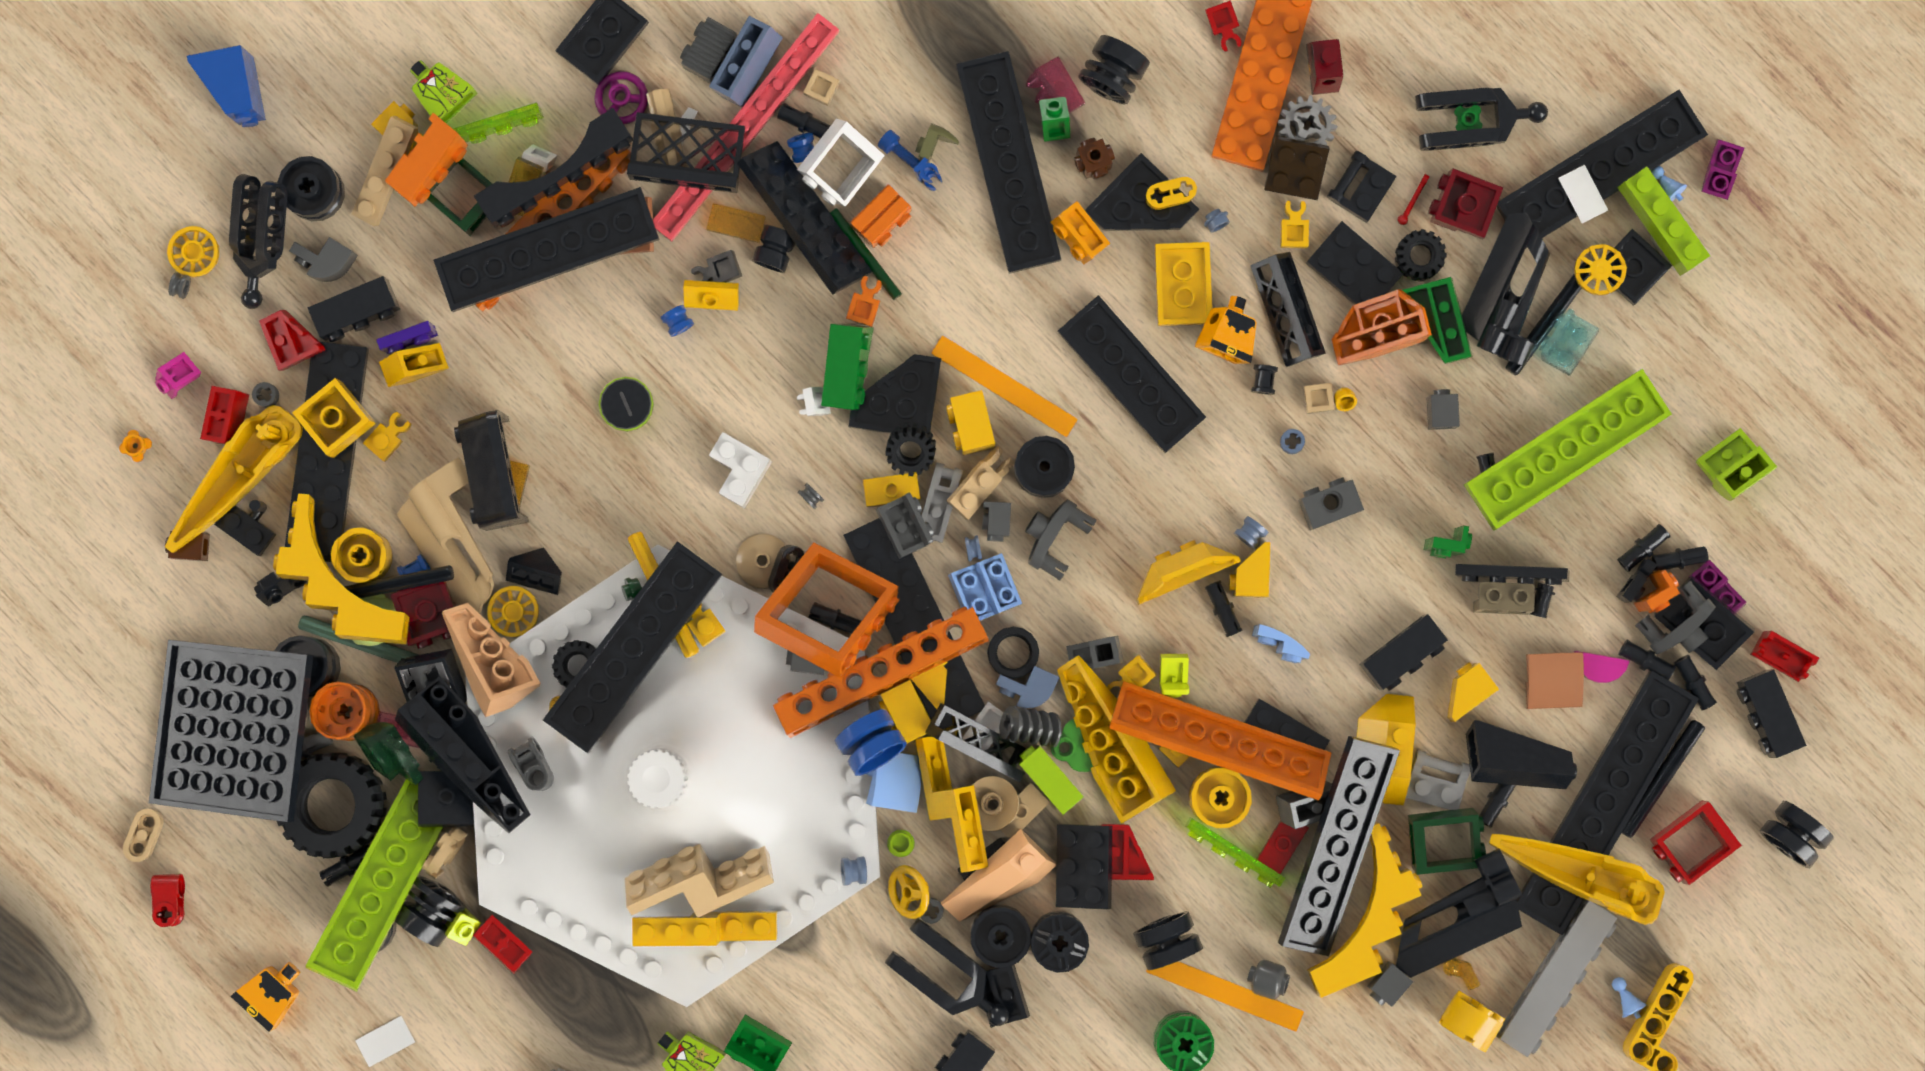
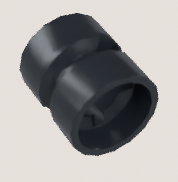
(774, 249)

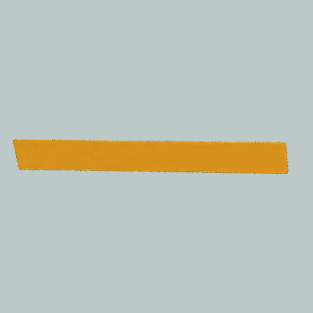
(1004, 386)
(1230, 994)

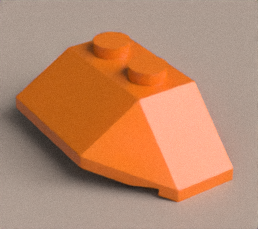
(1380, 327)

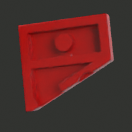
(288, 340)
(1127, 856)

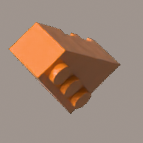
(427, 161)

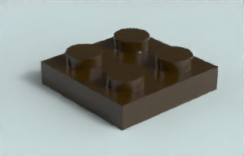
(1296, 168)

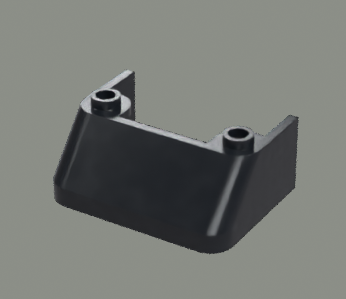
(489, 471)

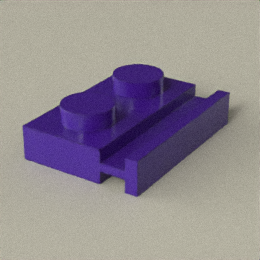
(407, 337)

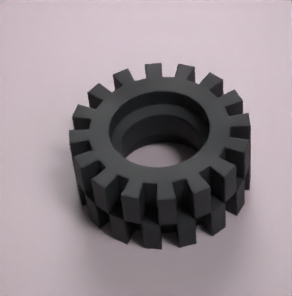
(1420, 271)
(915, 435)
(563, 656)

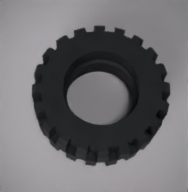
(368, 806)

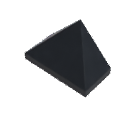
(535, 571)

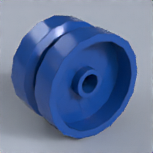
(870, 742)

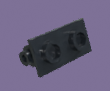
(273, 589)

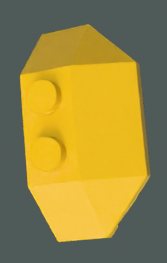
(1182, 568)
(1392, 724)

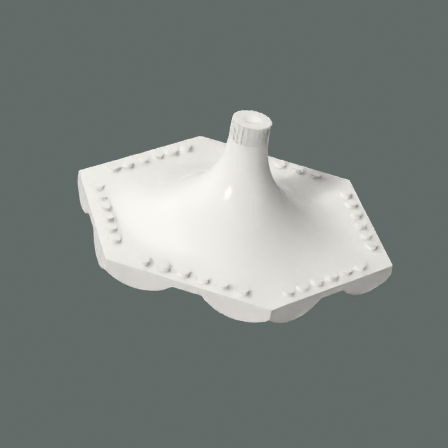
(677, 768)

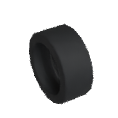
(1016, 632)

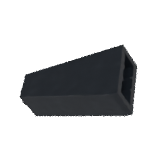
(1515, 759)

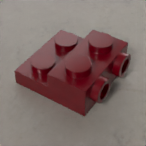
(1465, 203)
(425, 610)

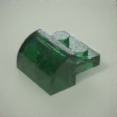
(388, 752)

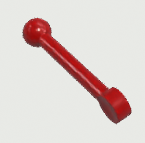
(1403, 219)

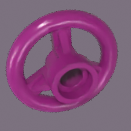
(617, 88)

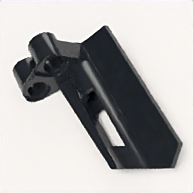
(1493, 311)
(1485, 913)

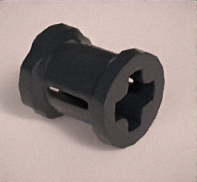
(1264, 379)

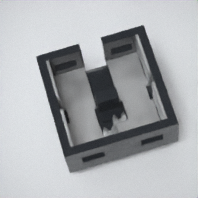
(421, 670)

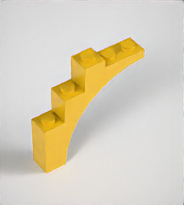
(305, 562)
(1390, 888)

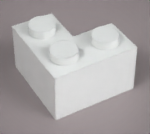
(746, 465)

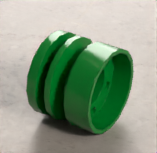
(1188, 1026)

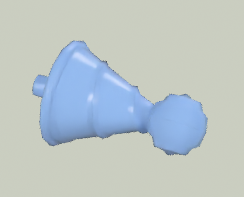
(1670, 186)
(1629, 1002)

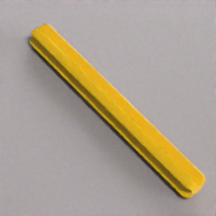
(649, 565)

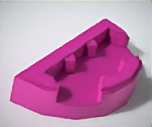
(1603, 668)

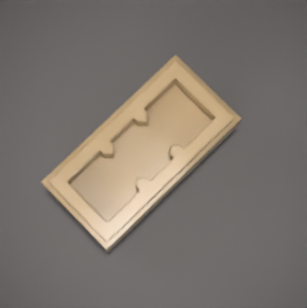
(1030, 805)

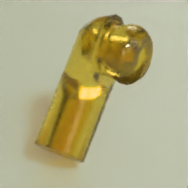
(1462, 969)

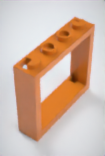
(833, 661)

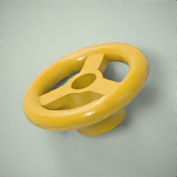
(911, 890)

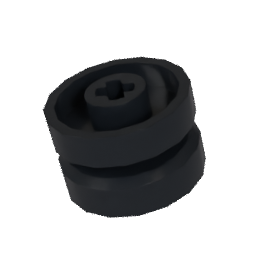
(325, 184)
(1038, 482)
(325, 659)
(1796, 834)
(1169, 944)
(1000, 952)

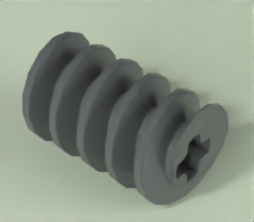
(1030, 726)

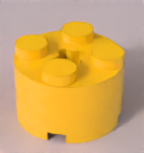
(356, 541)
(1471, 1021)

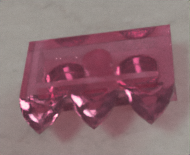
(1055, 84)

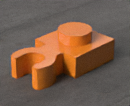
(864, 307)

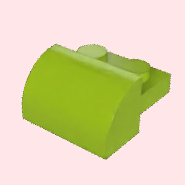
(1735, 465)

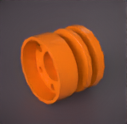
(332, 703)

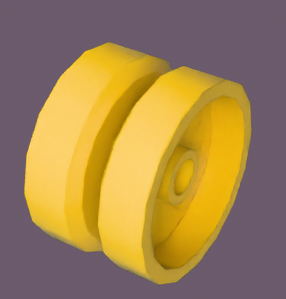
(1235, 802)

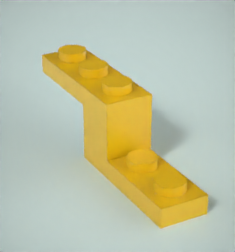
(952, 803)
(705, 930)

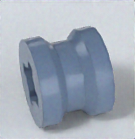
(1251, 532)
(853, 871)

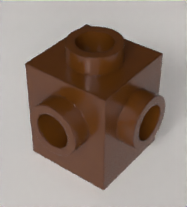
(1091, 167)

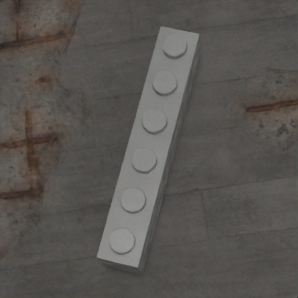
(1556, 977)

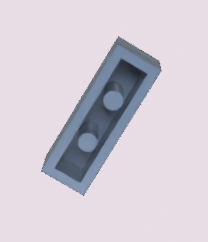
(746, 61)

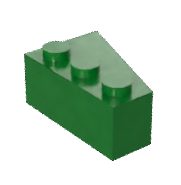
(1444, 319)
(846, 366)

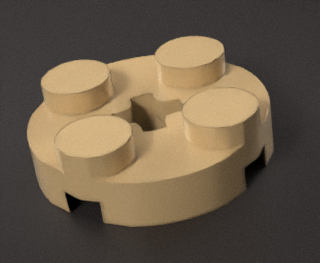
(448, 848)

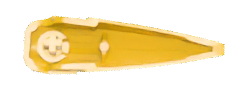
(239, 467)
(1590, 875)

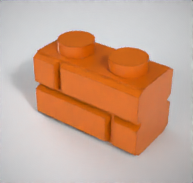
(881, 217)

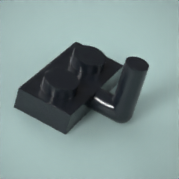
(247, 528)

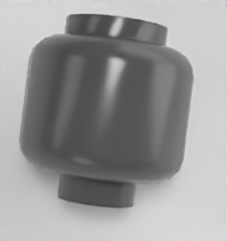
(1268, 979)

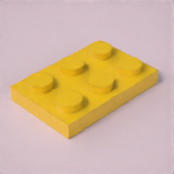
(1183, 283)

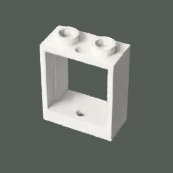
(858, 175)

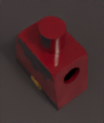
(1324, 65)

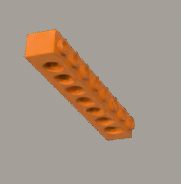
(549, 207)
(872, 686)

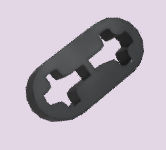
(782, 566)

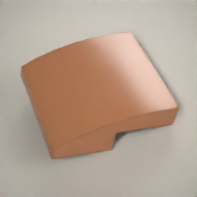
(1554, 680)

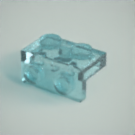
(1568, 342)

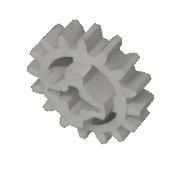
(1298, 119)

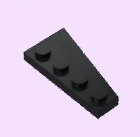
(1523, 574)

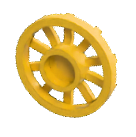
(193, 251)
(1600, 269)
(513, 611)

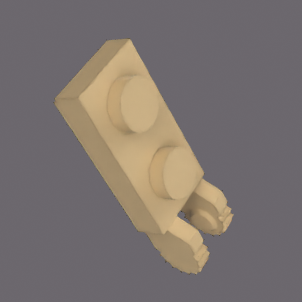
(979, 484)

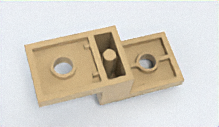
(698, 880)

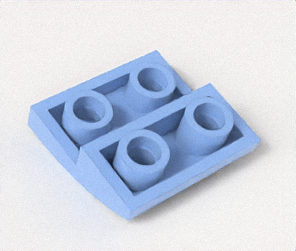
(986, 587)
(1287, 646)
(896, 784)

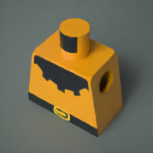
(1229, 333)
(269, 995)

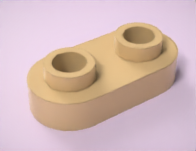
(143, 834)

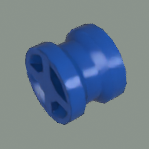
(801, 146)
(677, 320)

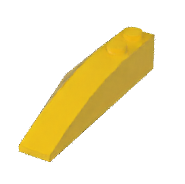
(1120, 763)

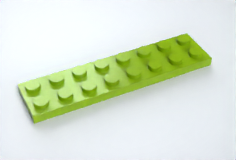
(1567, 449)
(375, 893)

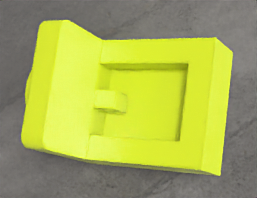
(1174, 675)
(462, 927)

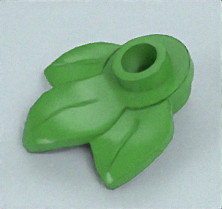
(1075, 755)

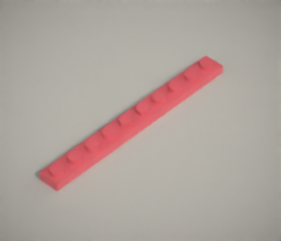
(753, 116)

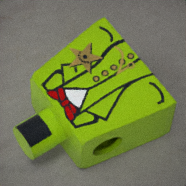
(441, 90)
(690, 1053)

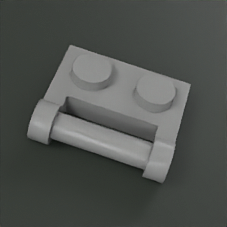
(1436, 790)

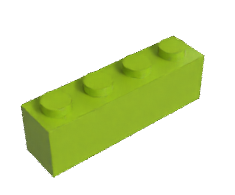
(1663, 221)

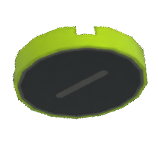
(626, 404)

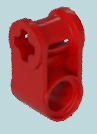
(167, 895)

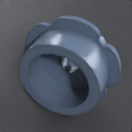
(1216, 220)

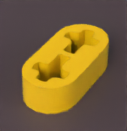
(1172, 199)

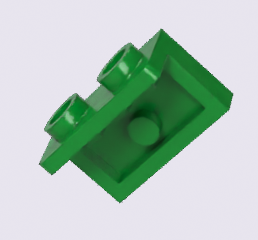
(1446, 547)
(757, 1046)

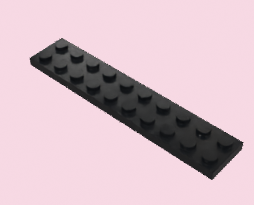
(1612, 790)

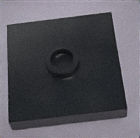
(1643, 266)
(442, 802)

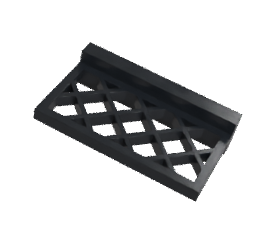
(680, 175)

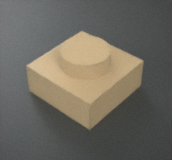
(821, 87)
(1319, 398)

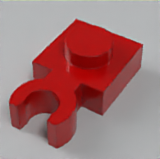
(1224, 20)

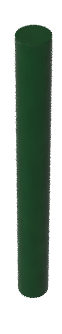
(874, 265)

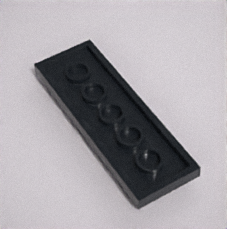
(804, 217)
(1131, 374)

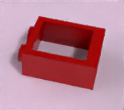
(1718, 828)

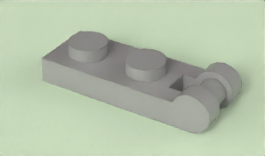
(936, 508)

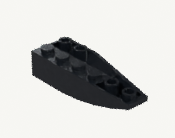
(462, 751)

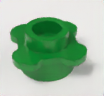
(1473, 113)

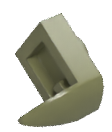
(927, 145)

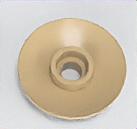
(748, 555)
(997, 789)

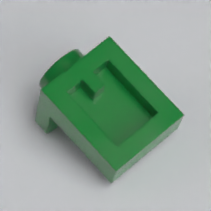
(1055, 119)

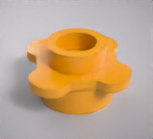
(133, 437)

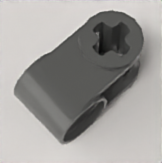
(531, 763)

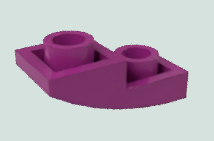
(1722, 169)
(1718, 584)

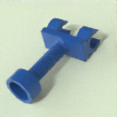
(922, 169)

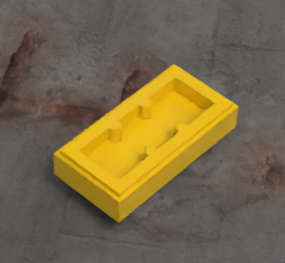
(711, 295)
(889, 488)

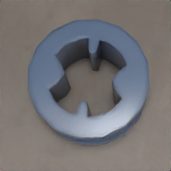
(1286, 435)
(973, 548)

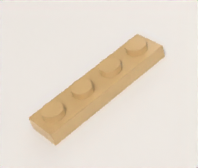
(375, 191)

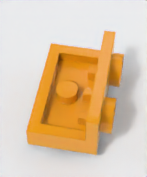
(1079, 233)

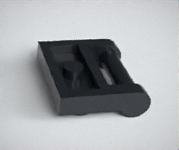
(1368, 193)

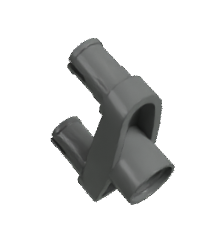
(1046, 530)
(1688, 632)

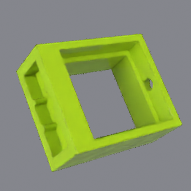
(1050, 778)

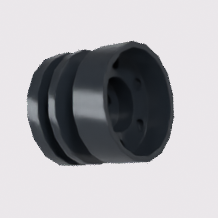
(1116, 65)
(430, 907)
(1048, 929)

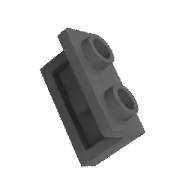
(905, 525)

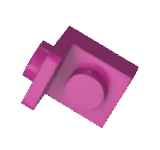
(176, 375)

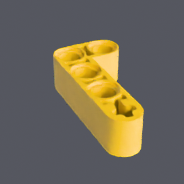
(1663, 1016)

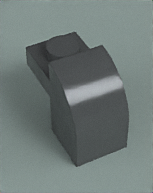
(329, 264)
(1098, 652)

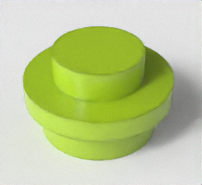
(900, 843)

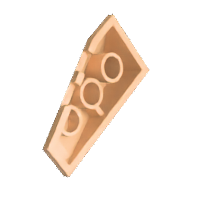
(491, 666)
(1009, 871)

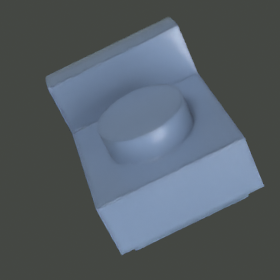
(1035, 691)

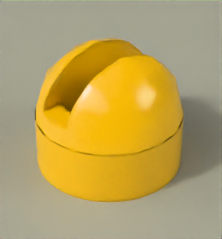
(1345, 399)

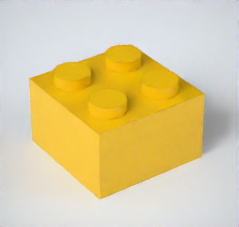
(334, 418)
(972, 423)
(906, 711)

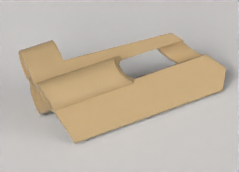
(433, 524)

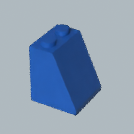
(232, 81)

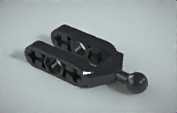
(1505, 116)
(256, 231)
(971, 996)

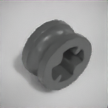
(179, 285)
(266, 386)
(810, 496)
(927, 918)

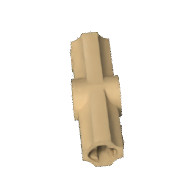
(661, 104)

